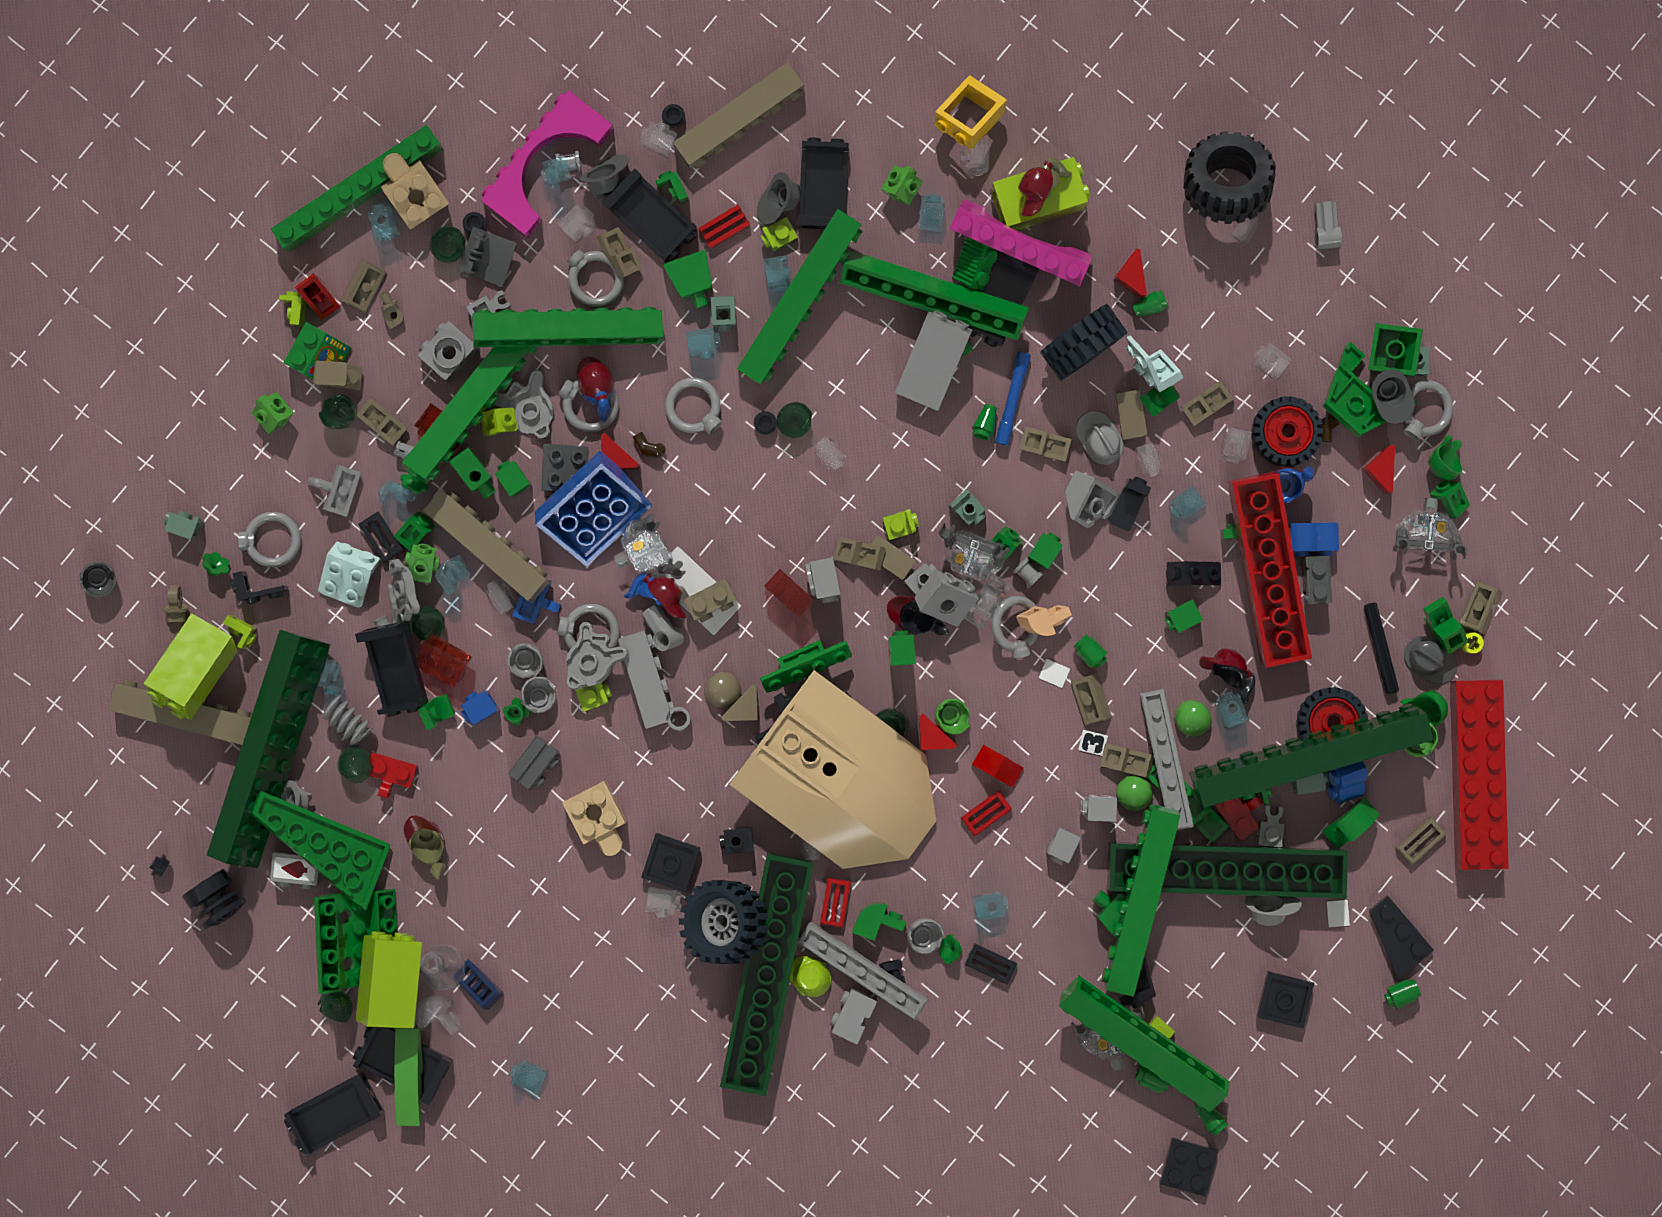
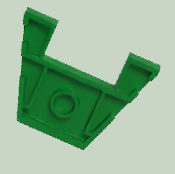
(1350, 398)

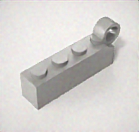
(647, 683)

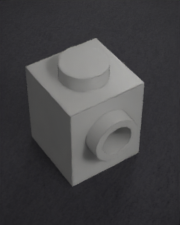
(919, 577)

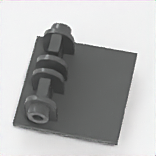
(487, 257)
(560, 464)

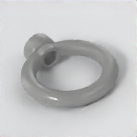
(577, 262)
(568, 393)
(710, 422)
(1416, 429)
(247, 539)
(566, 625)
(1019, 648)

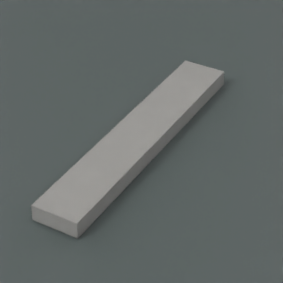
(1166, 755)
(863, 971)

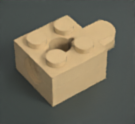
(411, 190)
(597, 816)

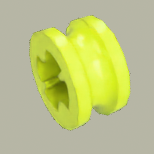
(1479, 641)

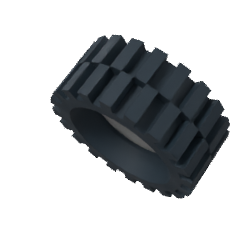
(1083, 342)
(706, 922)

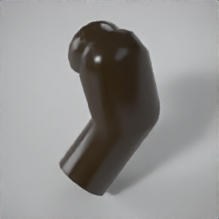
(1328, 423)
(648, 449)

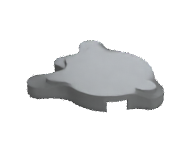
(531, 405)
(402, 592)
(591, 659)

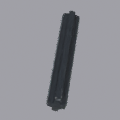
(1381, 648)

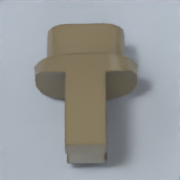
(388, 307)
(176, 609)

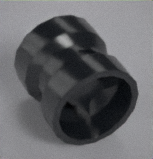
(895, 967)

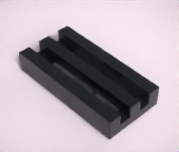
(370, 520)
(1009, 972)

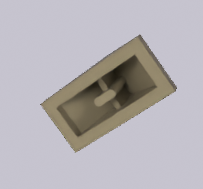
(744, 708)

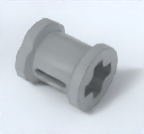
(573, 161)
(1027, 572)

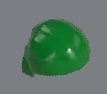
(1444, 460)
(1432, 703)

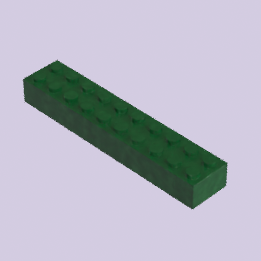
(268, 746)
(1310, 755)
(1241, 870)
(767, 976)

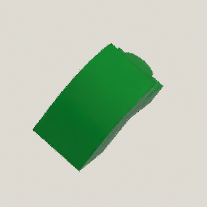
(1444, 626)
(1352, 823)
(872, 916)

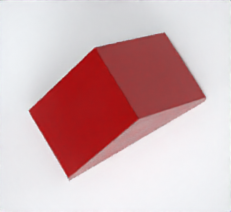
(1132, 275)
(317, 296)
(617, 454)
(1381, 469)
(932, 737)
(997, 766)

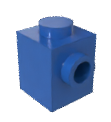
(478, 707)

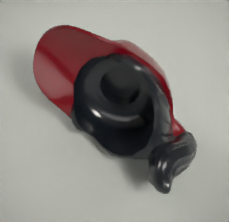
(908, 617)
(1232, 669)

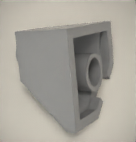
(1089, 499)

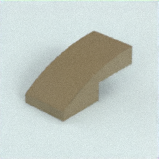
(616, 250)
(1207, 403)
(381, 421)
(1046, 444)
(859, 553)
(894, 559)
(1127, 760)

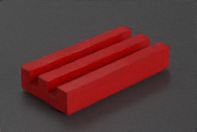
(723, 216)
(970, 824)
(838, 882)

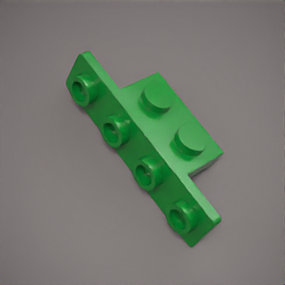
(803, 662)

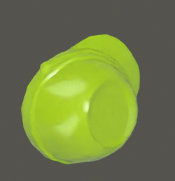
(810, 976)

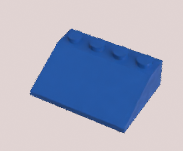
(592, 509)

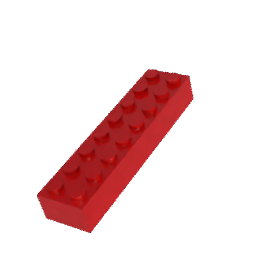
(1269, 569)
(1479, 774)

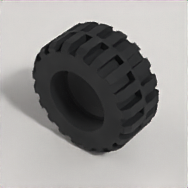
(1235, 153)

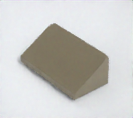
(363, 286)
(1131, 415)
(1481, 608)
(1091, 699)

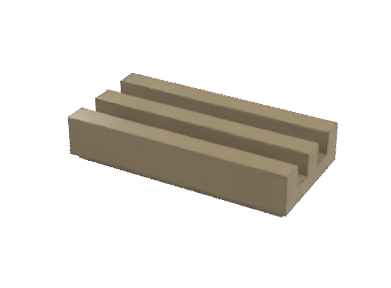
(1412, 860)

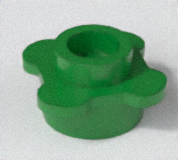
(509, 712)

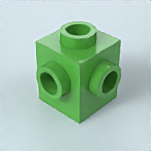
(902, 184)
(272, 412)
(422, 562)

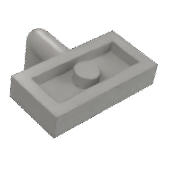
(339, 490)

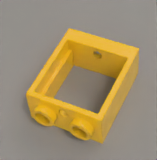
(982, 96)

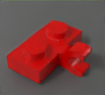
(391, 771)
(1238, 815)

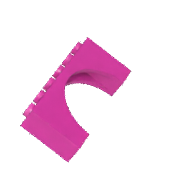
(567, 119)
(979, 225)

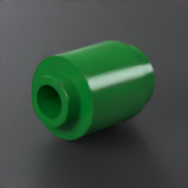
(1090, 651)
(1402, 993)
(1150, 1080)

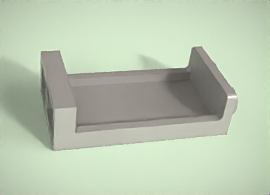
(933, 360)

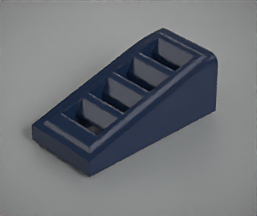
(490, 985)

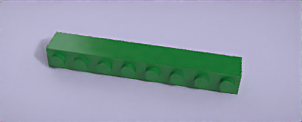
(351, 191)
(934, 295)
(799, 297)
(567, 327)
(464, 411)
(1141, 900)
(1144, 1043)

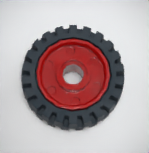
(1305, 428)
(1326, 703)

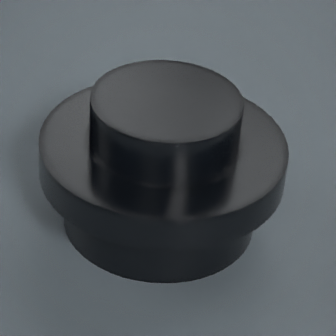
(673, 115)
(475, 220)
(765, 423)
(159, 865)

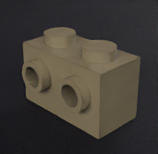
(710, 599)

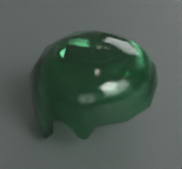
(447, 244)
(338, 412)
(794, 420)
(427, 622)
(895, 719)
(354, 764)
(336, 1006)

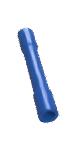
(1006, 424)

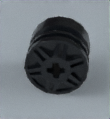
(214, 899)

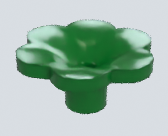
(412, 483)
(215, 564)
(950, 949)

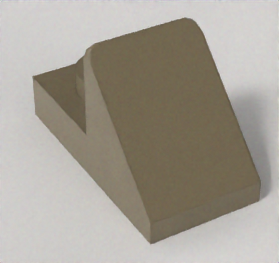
(337, 375)

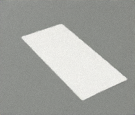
(694, 581)

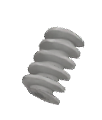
(347, 722)

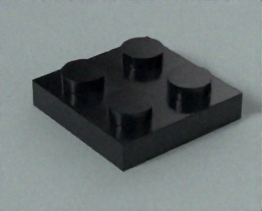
(670, 862)
(1285, 999)
(1188, 1166)

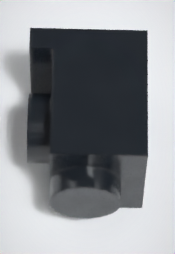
(745, 835)

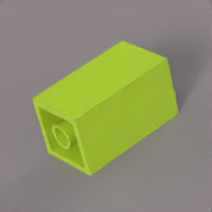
(1065, 198)
(190, 667)
(388, 980)

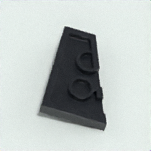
(1401, 940)

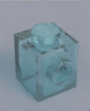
(703, 343)

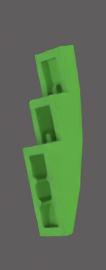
(408, 1076)

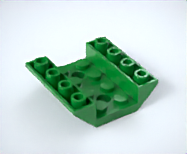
(345, 940)

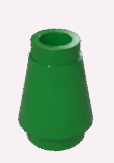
(1151, 304)
(985, 423)
(1213, 1121)

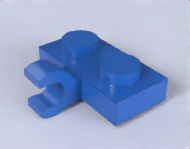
(530, 611)

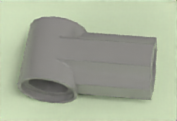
(1327, 232)
(665, 634)

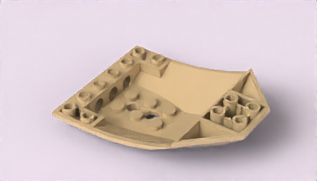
(872, 805)

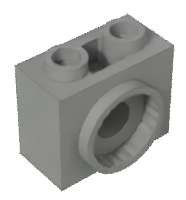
(434, 351)
(823, 579)
(946, 597)

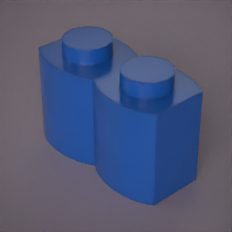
(1314, 538)
(1347, 782)

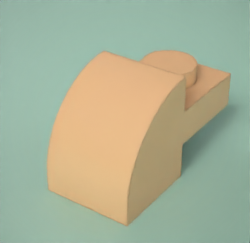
(1041, 621)

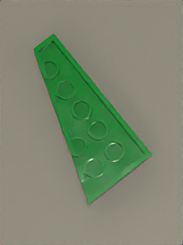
(334, 850)

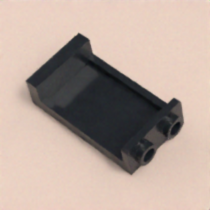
(822, 182)
(650, 216)
(1010, 281)
(394, 668)
(379, 1058)
(333, 1113)

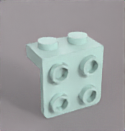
(1156, 368)
(347, 574)

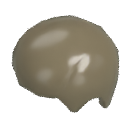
(722, 689)

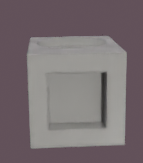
(1062, 846)

